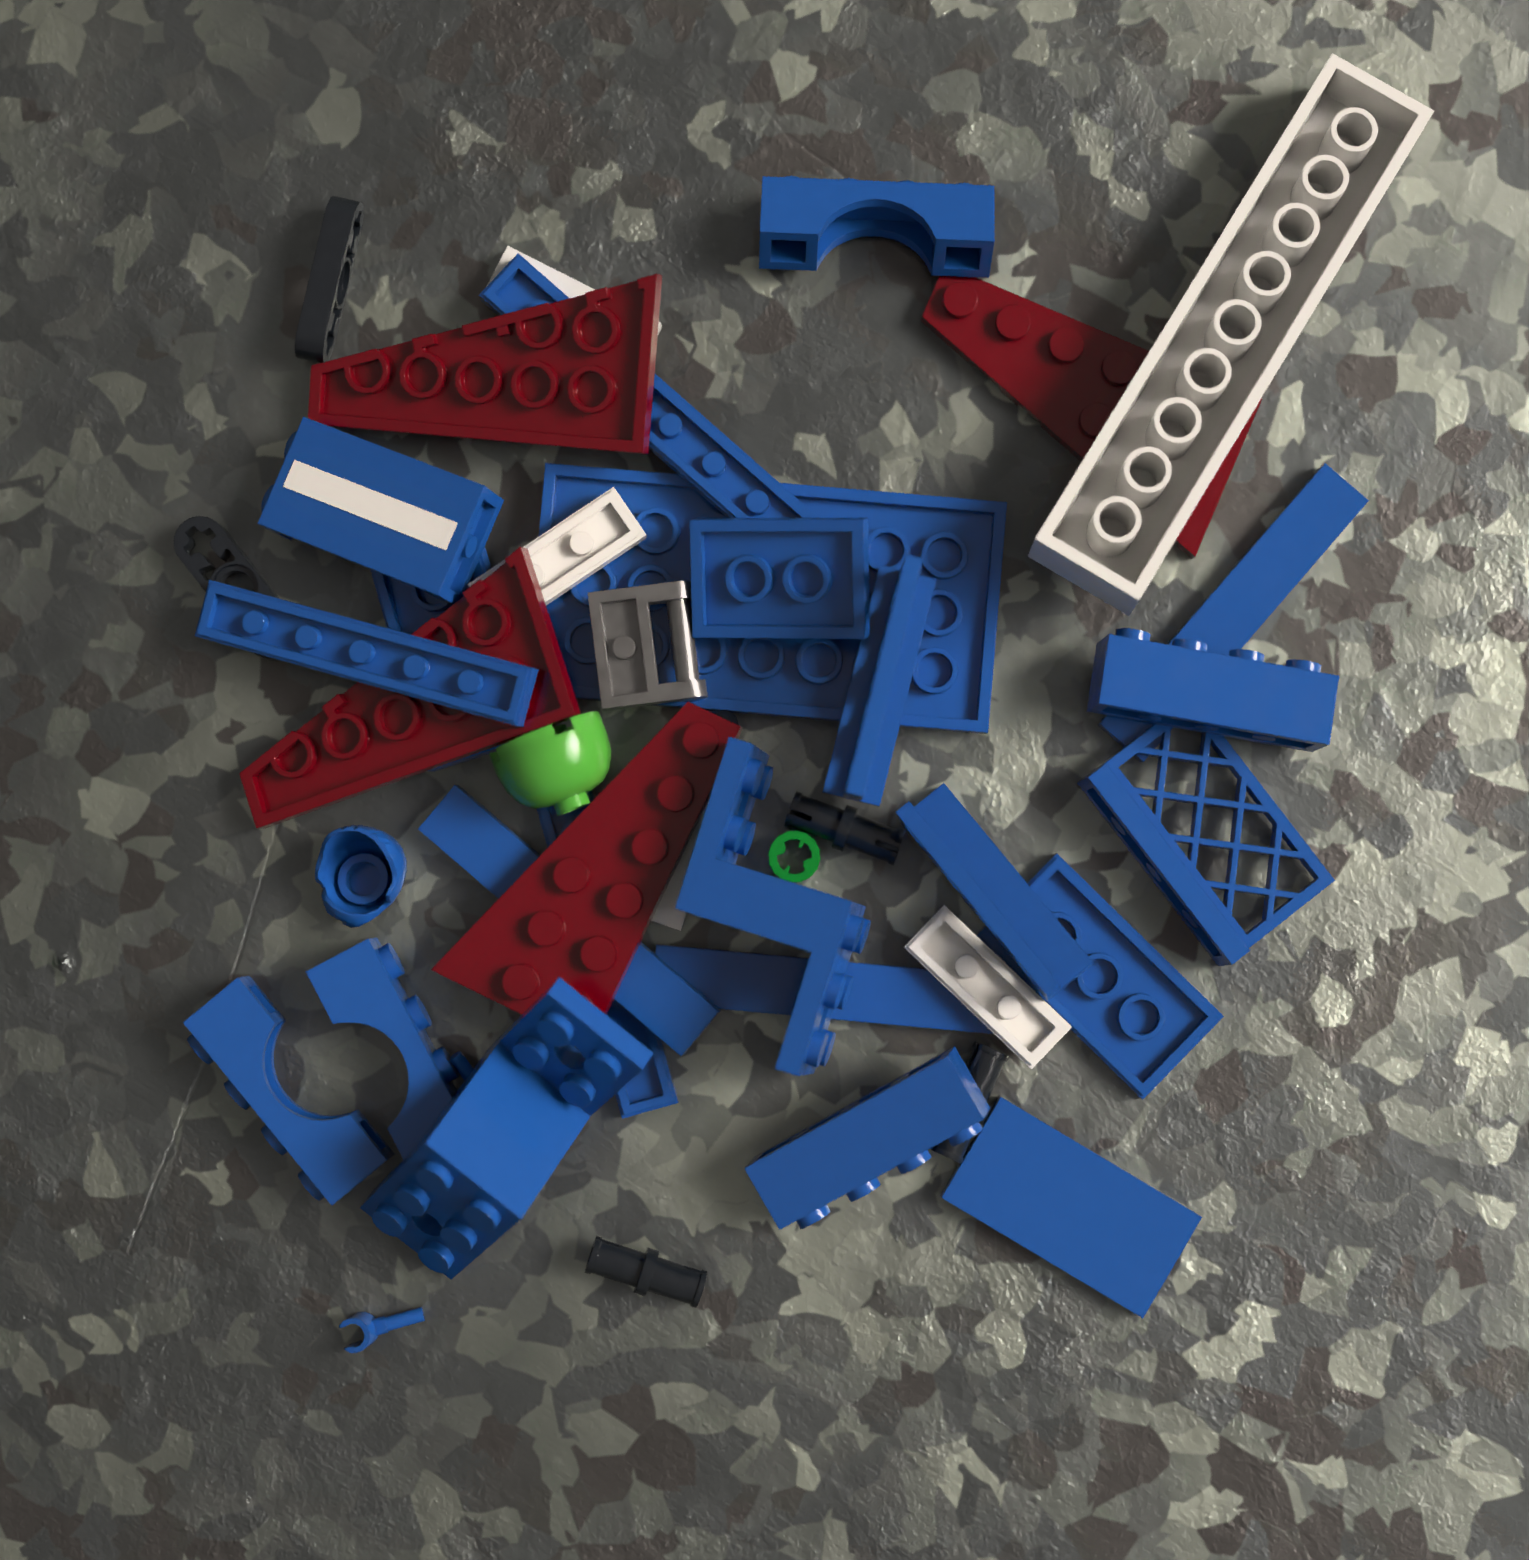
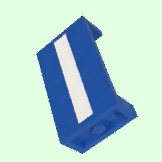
(380, 509)

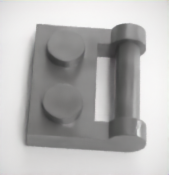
(627, 649)

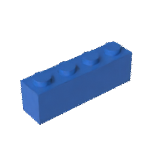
(1213, 691)
(868, 1139)

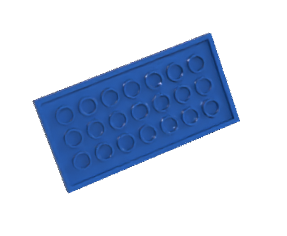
(800, 676)

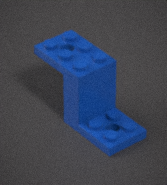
(772, 906)
(506, 1130)

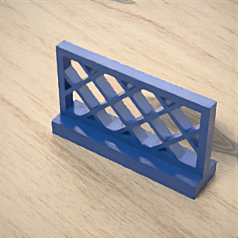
(880, 683)
(1177, 873)

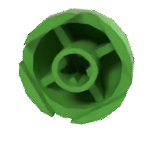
(555, 764)

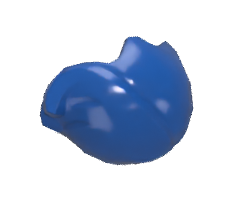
(359, 873)

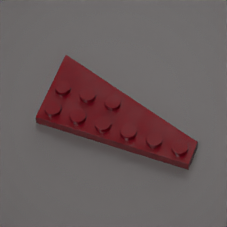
(1054, 370)
(533, 376)
(385, 736)
(602, 878)

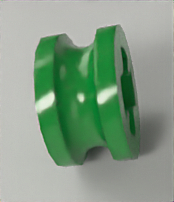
(809, 865)

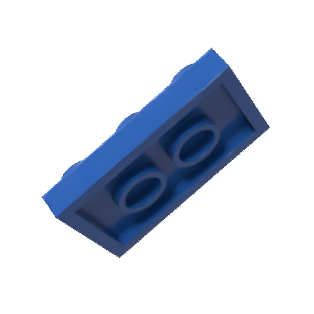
(780, 578)

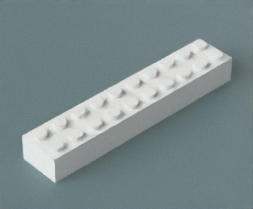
(1229, 335)

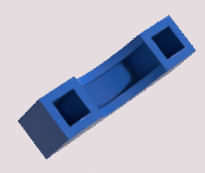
(939, 221)
(366, 990)
(240, 1036)

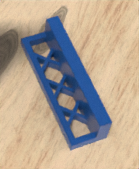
(995, 891)

